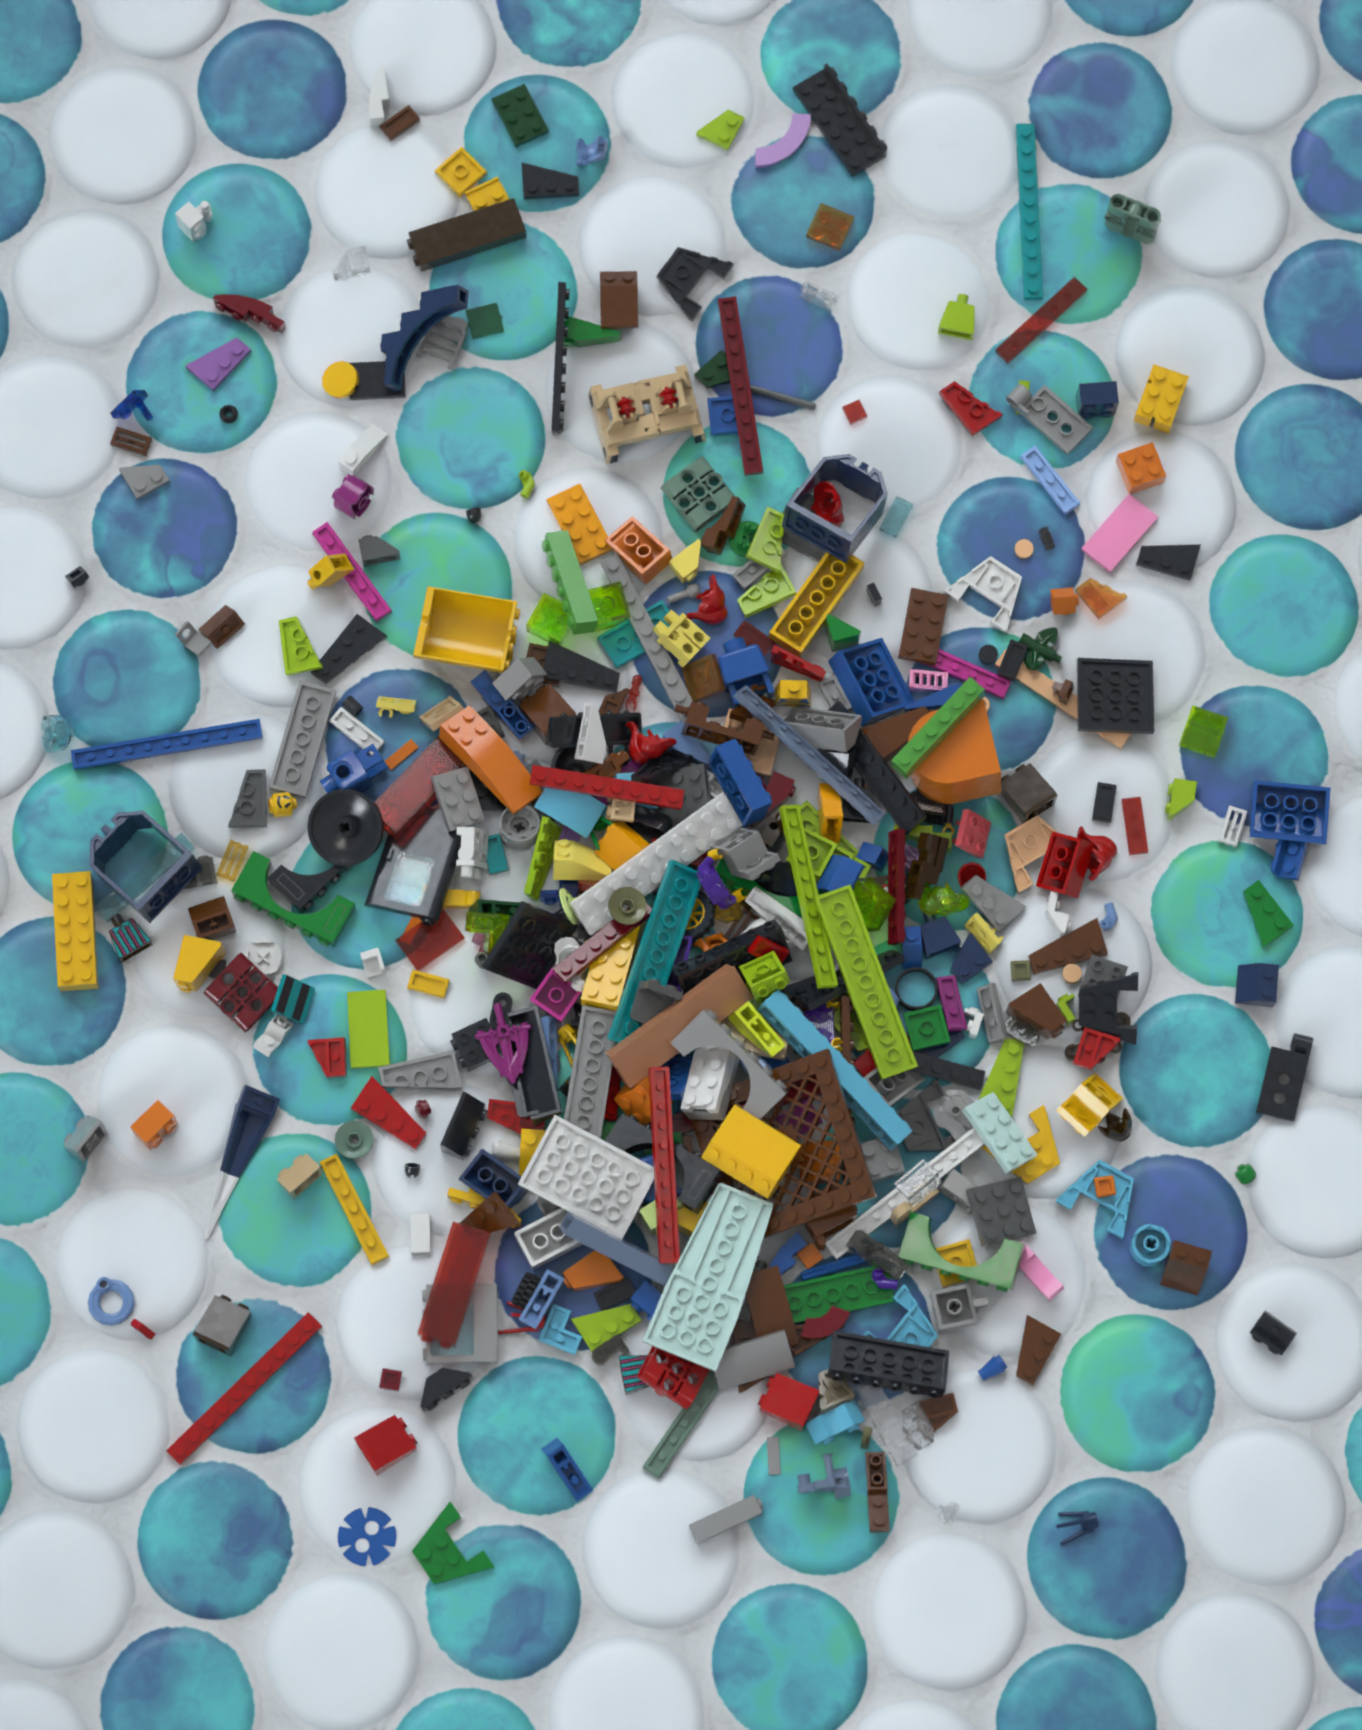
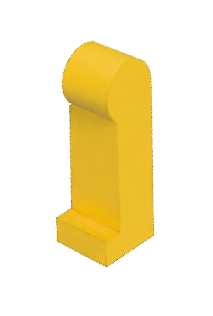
(460, 899)

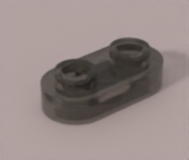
(1022, 1032)

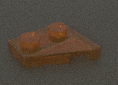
(1099, 597)

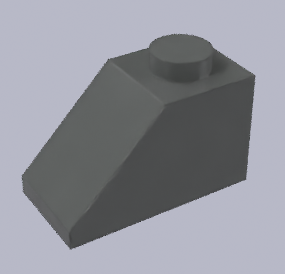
(376, 550)

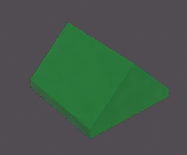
(840, 633)

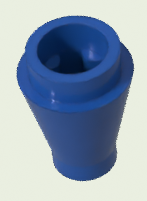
(992, 1368)

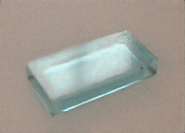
(896, 517)

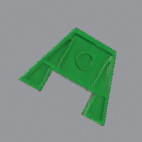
(441, 1556)

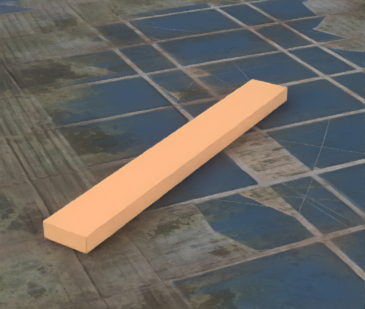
(1043, 685)

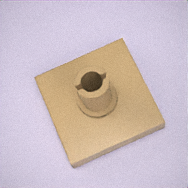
(440, 713)

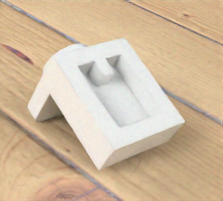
(973, 1025)

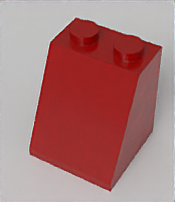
(788, 1401)
(386, 1444)

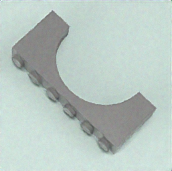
(708, 1031)

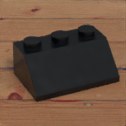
(463, 1126)

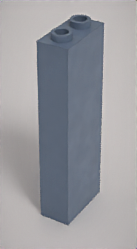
(616, 1248)

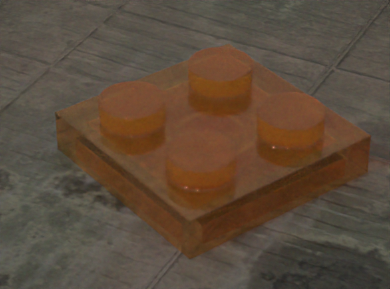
(830, 226)
(703, 678)

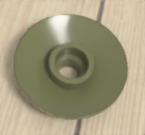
(630, 897)

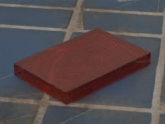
(427, 943)

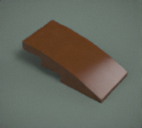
(770, 1305)

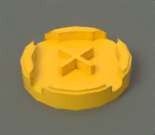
(340, 379)

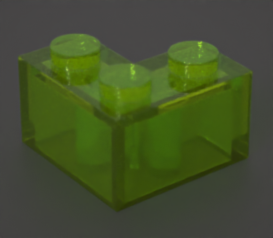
(488, 923)

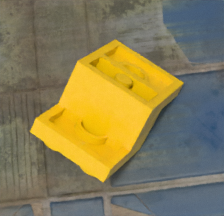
(1089, 1104)

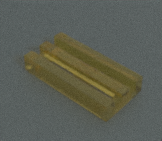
(237, 846)

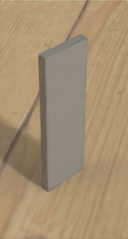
(773, 1455)

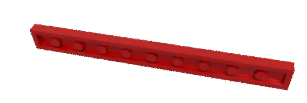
(664, 1165)
(244, 1388)

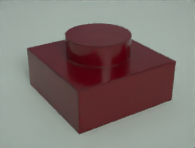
(390, 1379)

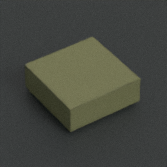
(1020, 970)

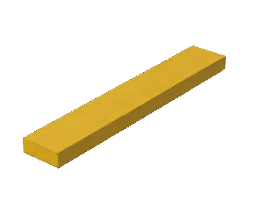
(354, 1209)

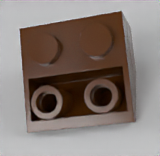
(212, 919)

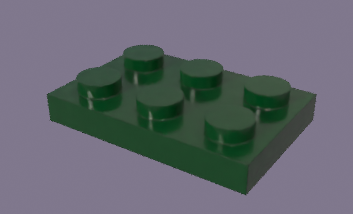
(520, 115)

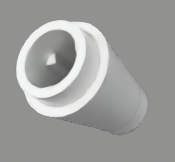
(504, 1151)

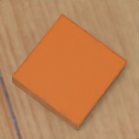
(1104, 1186)
(809, 1256)

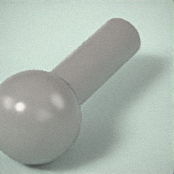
(691, 591)

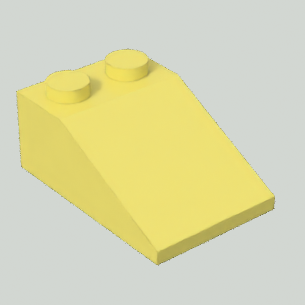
(577, 862)

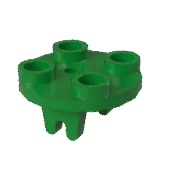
(738, 544)

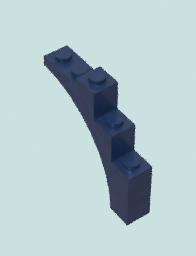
(414, 325)

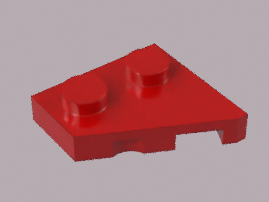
(330, 1055)

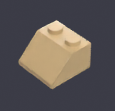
(299, 1175)

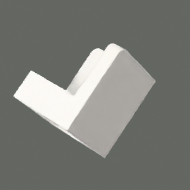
(372, 963)

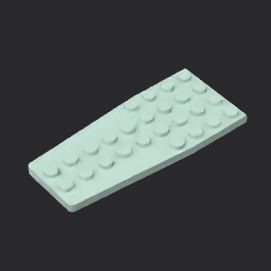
(711, 1279)

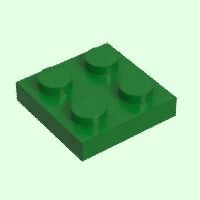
(926, 1028)

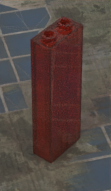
(414, 788)
(453, 1285)

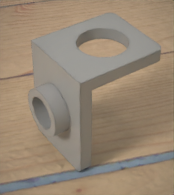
(194, 641)

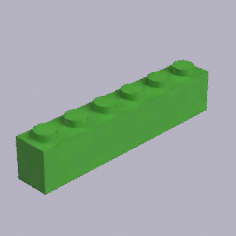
(570, 582)
(938, 727)

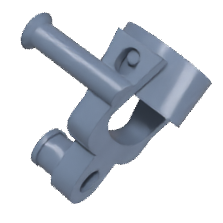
(836, 1481)

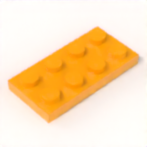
(577, 516)

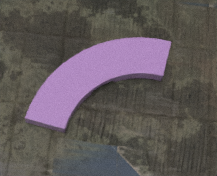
(787, 144)

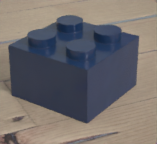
(1097, 399)

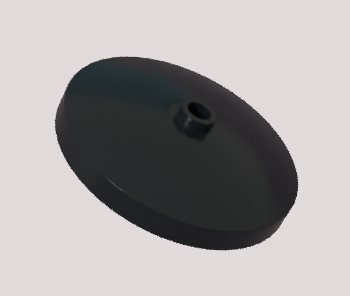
(329, 832)

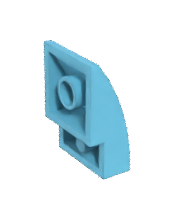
(571, 809)

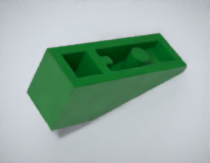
(587, 334)

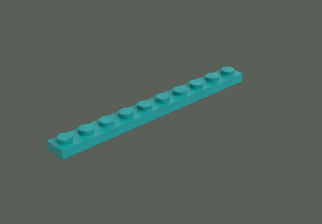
(1029, 212)

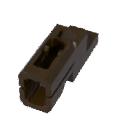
(929, 865)

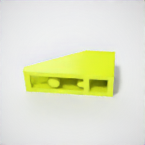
(756, 1029)

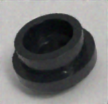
(228, 408)

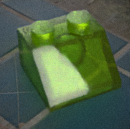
(609, 605)

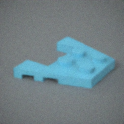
(1118, 1203)
(914, 1326)

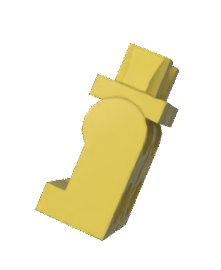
(681, 637)

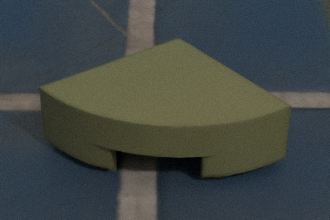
(866, 1437)

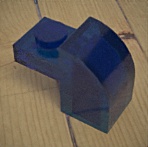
(550, 897)

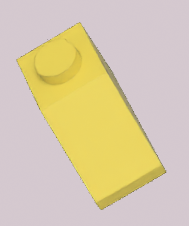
(686, 562)

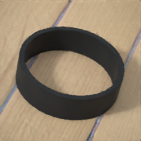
(924, 971)

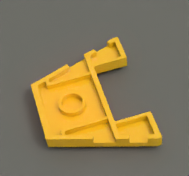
(1044, 1146)

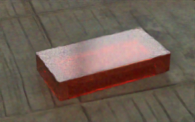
(754, 636)

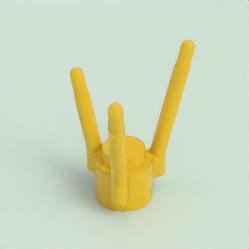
(568, 1035)

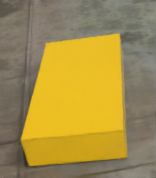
(428, 984)

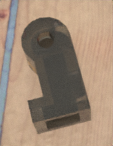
(608, 1349)

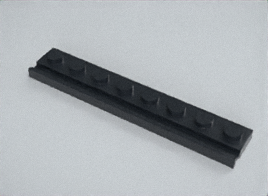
(560, 351)
(884, 781)

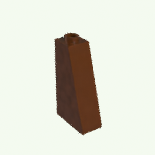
(894, 733)

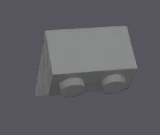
(894, 1087)
(85, 1138)

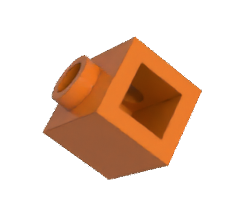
(1063, 601)

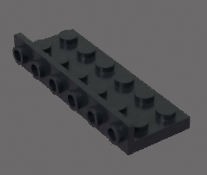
(841, 120)
(732, 952)
(888, 1364)

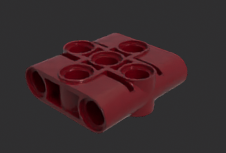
(219, 989)

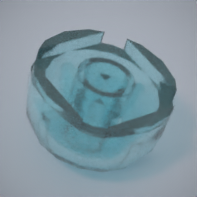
(57, 733)

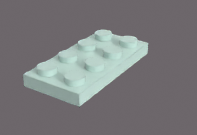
(999, 1132)

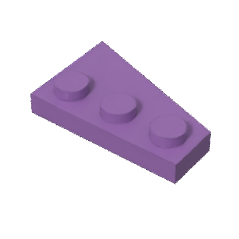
(219, 363)

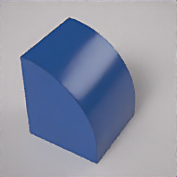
(873, 855)

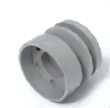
(526, 819)

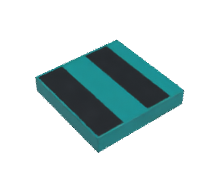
(292, 999)

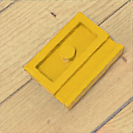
(486, 194)

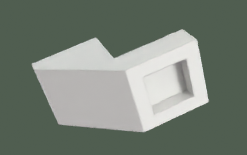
(1058, 919)
(273, 1035)

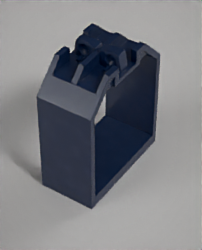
(823, 533)
(167, 886)

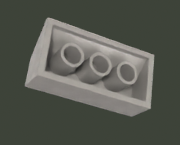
(825, 728)

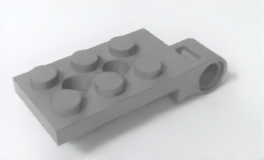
(1043, 403)

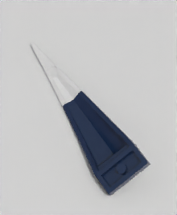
(249, 1122)

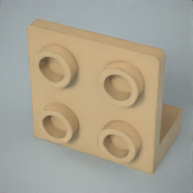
(620, 810)

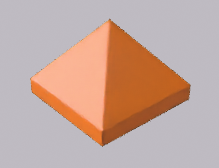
(714, 939)

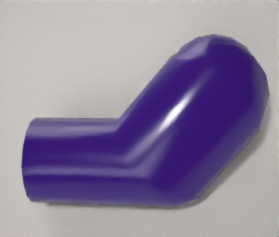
(881, 1280)

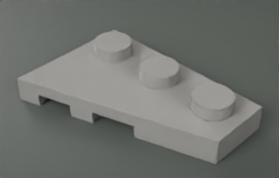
(992, 902)

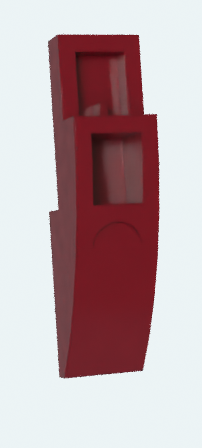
(243, 307)

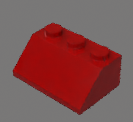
(1065, 864)

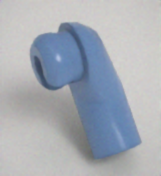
(1111, 917)

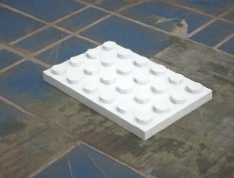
(588, 1177)

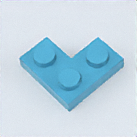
(555, 1333)

